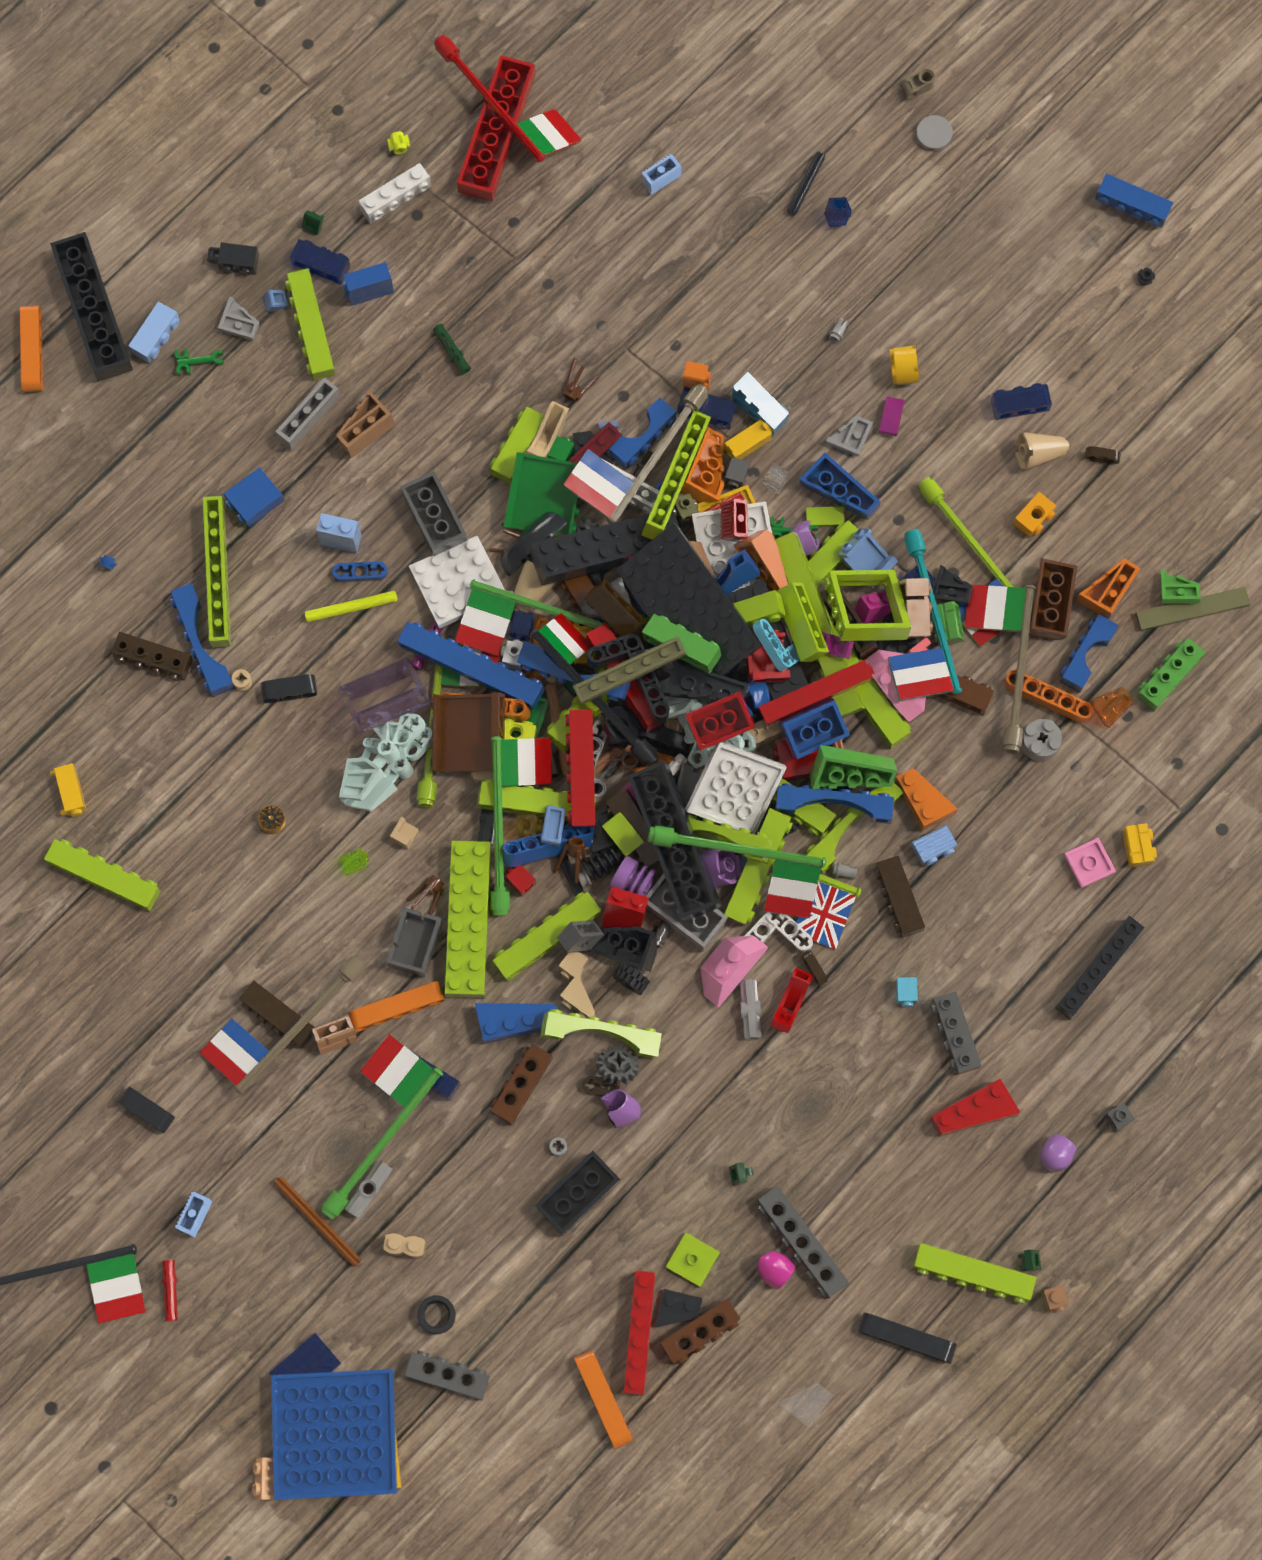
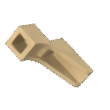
(550, 428)
(575, 995)

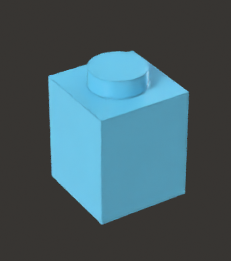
(906, 991)

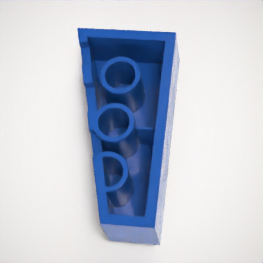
(837, 485)
(510, 1020)

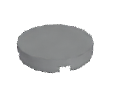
(934, 133)

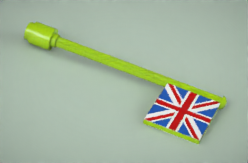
(829, 910)

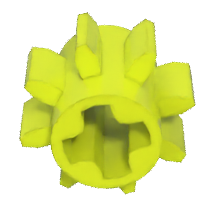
(398, 142)

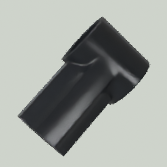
(486, 830)

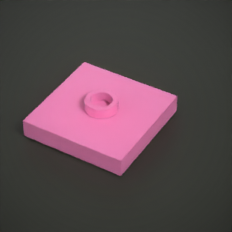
(1089, 863)

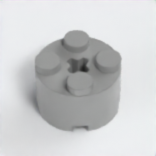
(1047, 731)

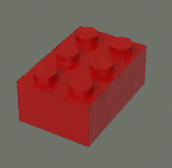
(720, 720)

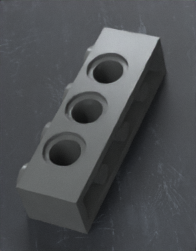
(416, 1372)

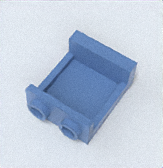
(865, 553)

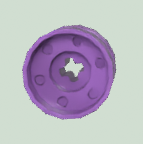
(631, 880)

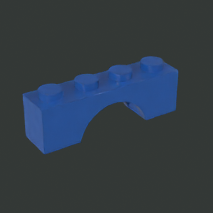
(627, 450)
(1099, 635)

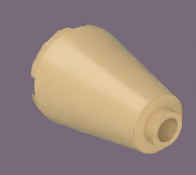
(1039, 449)
(530, 586)

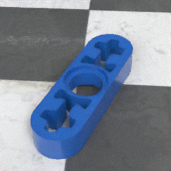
(347, 578)

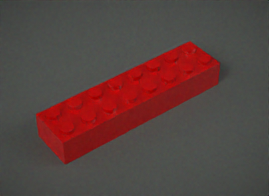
(492, 136)

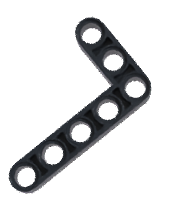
(626, 653)

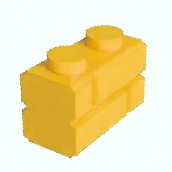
(1138, 845)

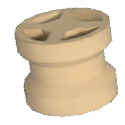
(242, 684)

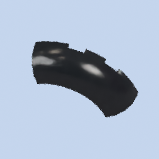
(518, 551)

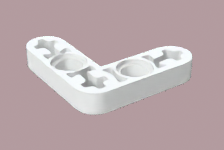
(773, 925)

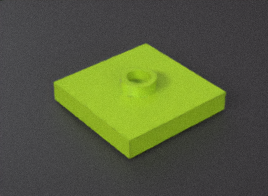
(692, 1259)

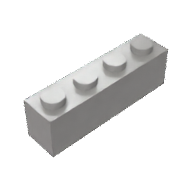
(307, 414)

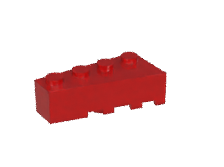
(980, 1108)

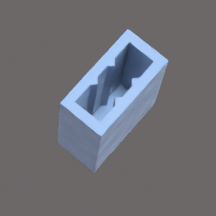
(339, 533)

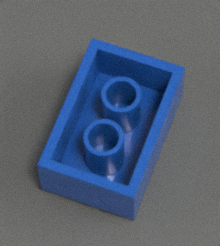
(813, 728)

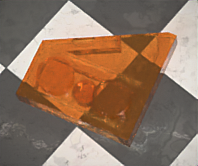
(1111, 705)

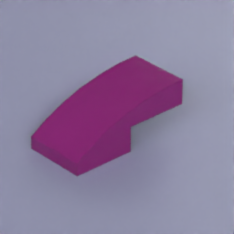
(891, 416)
(838, 647)

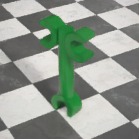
(184, 361)
(778, 529)

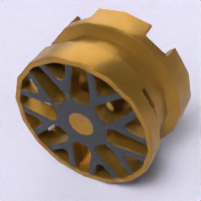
(271, 819)

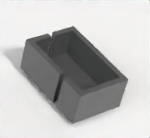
(414, 942)

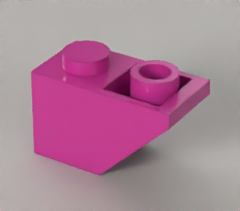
(873, 607)

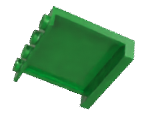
(539, 489)

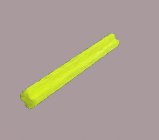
(350, 606)

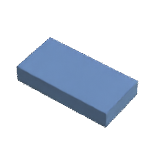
(553, 825)

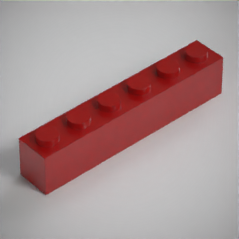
(633, 698)
(581, 767)
(639, 1333)

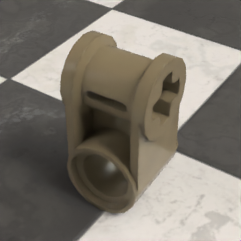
(915, 86)

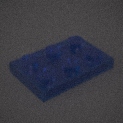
(310, 1357)

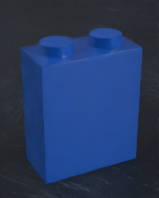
(367, 284)
(253, 497)

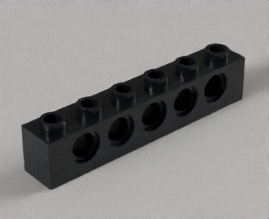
(1099, 967)

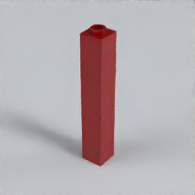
(816, 692)

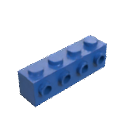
(1133, 200)

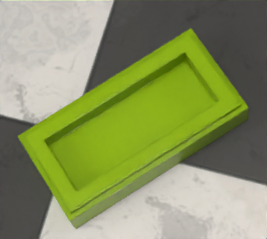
(825, 516)

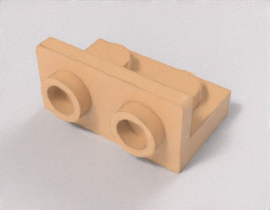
(264, 1479)

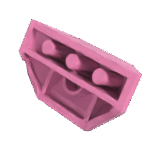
(908, 708)
(729, 966)

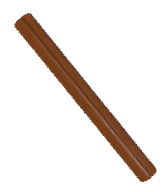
(317, 1221)

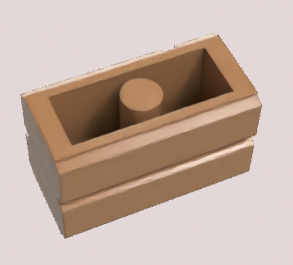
(334, 1035)

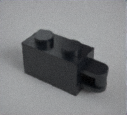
(234, 258)

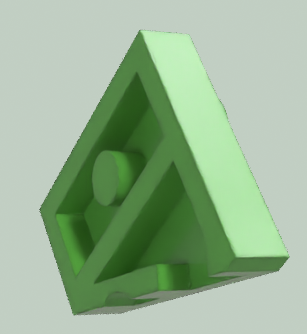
(1178, 589)

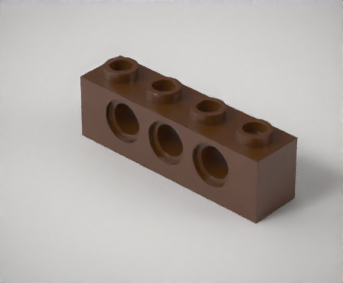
(510, 1112)
(723, 1310)

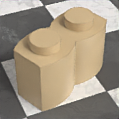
(410, 1246)

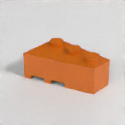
(1108, 590)
(924, 800)

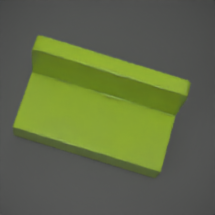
(623, 834)

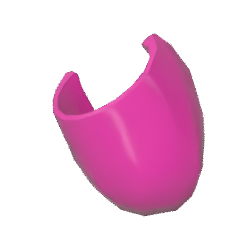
(775, 1269)

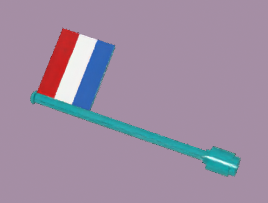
(929, 670)

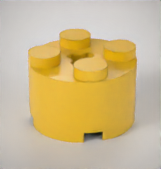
(904, 365)

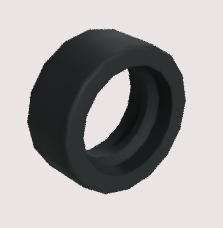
(451, 1316)

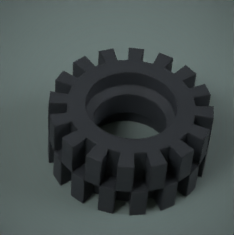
(631, 978)

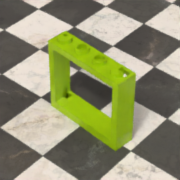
(875, 631)

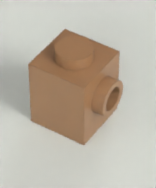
(1055, 1299)

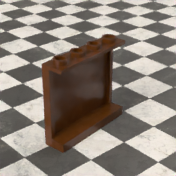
(464, 731)

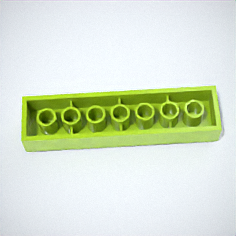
(468, 919)

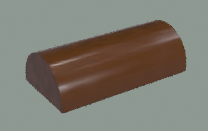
(1053, 600)

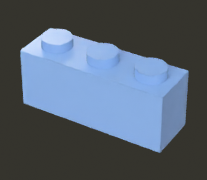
(154, 332)

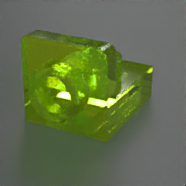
(354, 861)

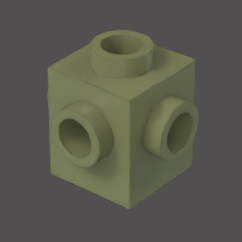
(684, 508)

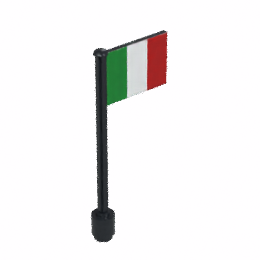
(565, 646)
(112, 1281)

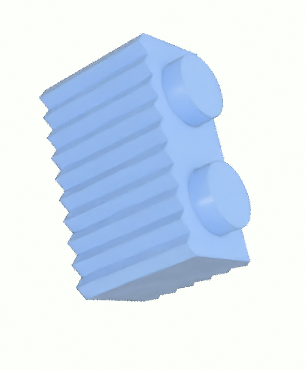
(661, 174)
(934, 845)
(193, 1214)

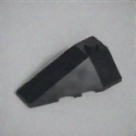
(628, 945)

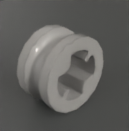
(584, 879)
(563, 1143)

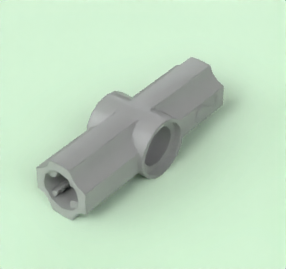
(750, 1009)
(361, 1200)

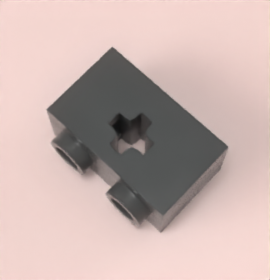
(580, 936)

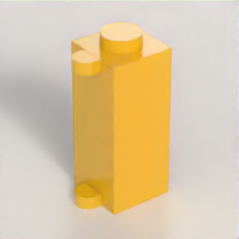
(748, 440)
(70, 790)

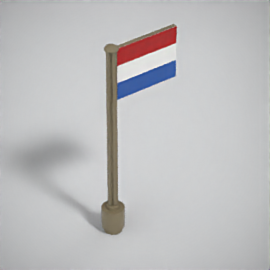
(609, 489)
(244, 1058)

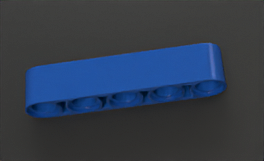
(530, 849)

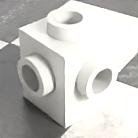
(511, 653)

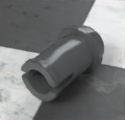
(662, 933)

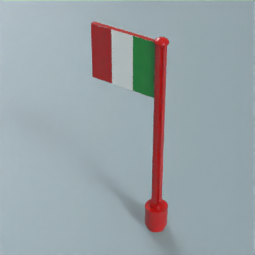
(540, 134)

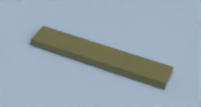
(1182, 612)
(629, 670)

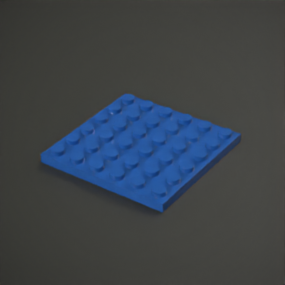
(334, 1434)

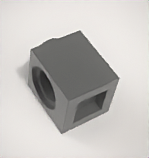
(737, 473)
(1119, 1117)

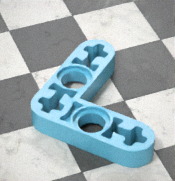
(780, 656)

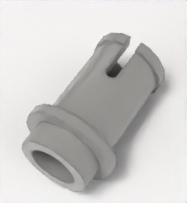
(837, 332)
(844, 870)

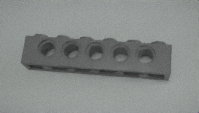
(777, 1198)

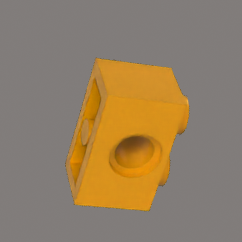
(1039, 505)

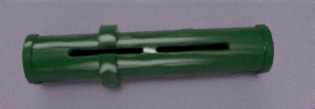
(462, 365)

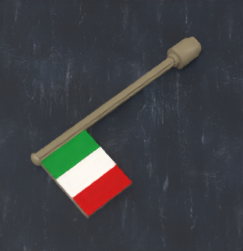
(1005, 610)

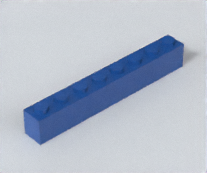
(470, 665)

